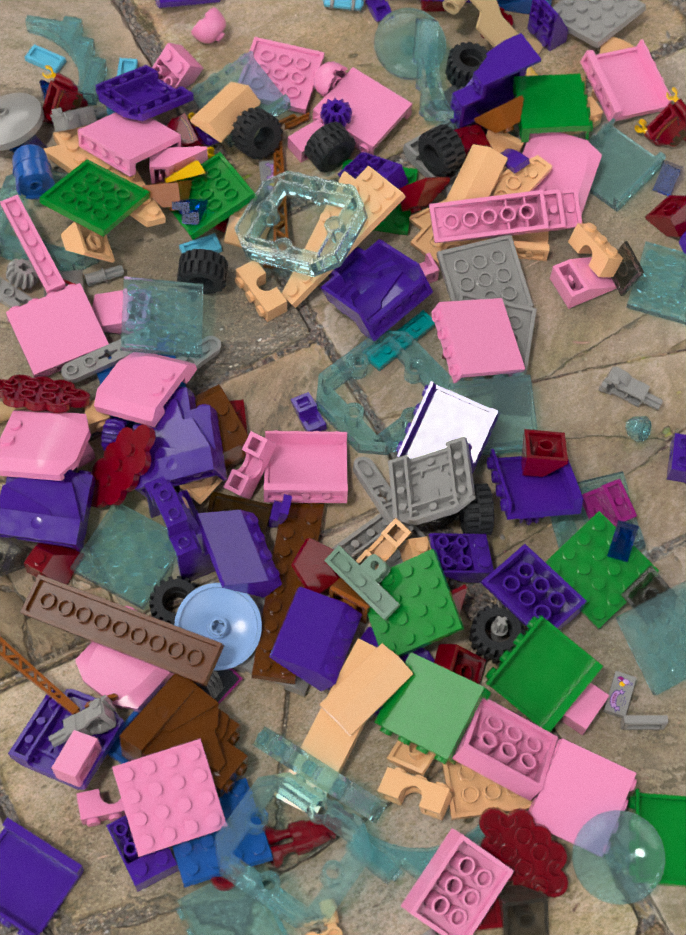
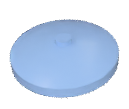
(223, 617)

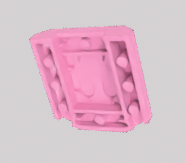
(572, 162)
(141, 387)
(42, 444)
(117, 673)

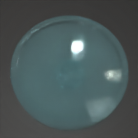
(396, 40)
(618, 857)

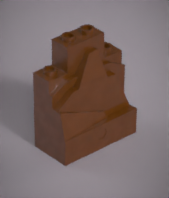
(182, 715)

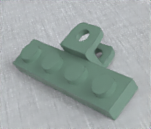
(365, 579)

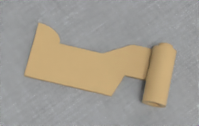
(490, 21)

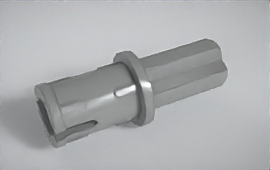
(103, 275)
(499, 628)

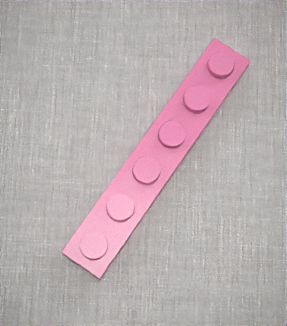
(32, 244)

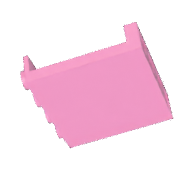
(626, 82)
(373, 109)
(126, 141)
(56, 329)
(477, 338)
(307, 467)
(578, 789)

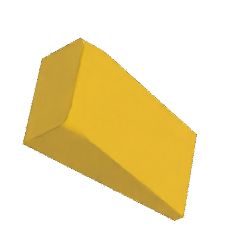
(189, 170)

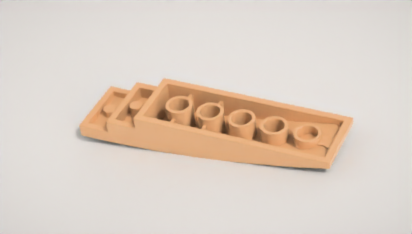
(326, 738)

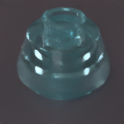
(638, 428)

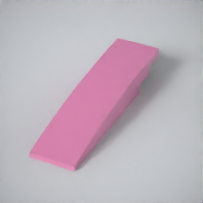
(505, 215)

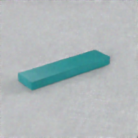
(416, 327)

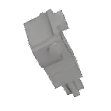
(76, 117)
(624, 386)
(93, 720)

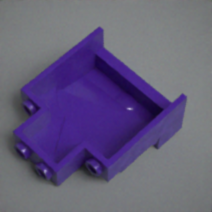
(493, 80)
(376, 287)
(185, 443)
(47, 509)
(181, 527)

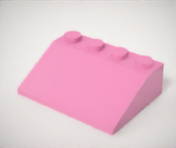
(507, 749)
(457, 887)

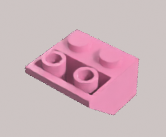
(177, 66)

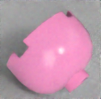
(210, 27)
(328, 76)

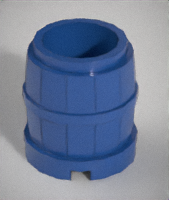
(32, 171)

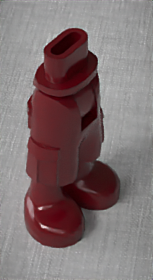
(304, 838)

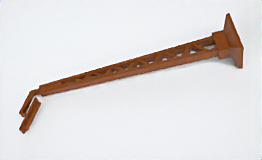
(294, 122)
(63, 701)

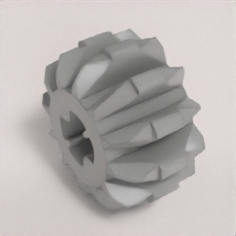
(21, 274)

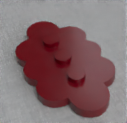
(42, 394)
(122, 465)
(525, 849)

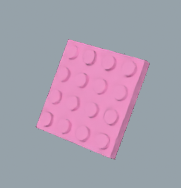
(289, 69)
(169, 797)

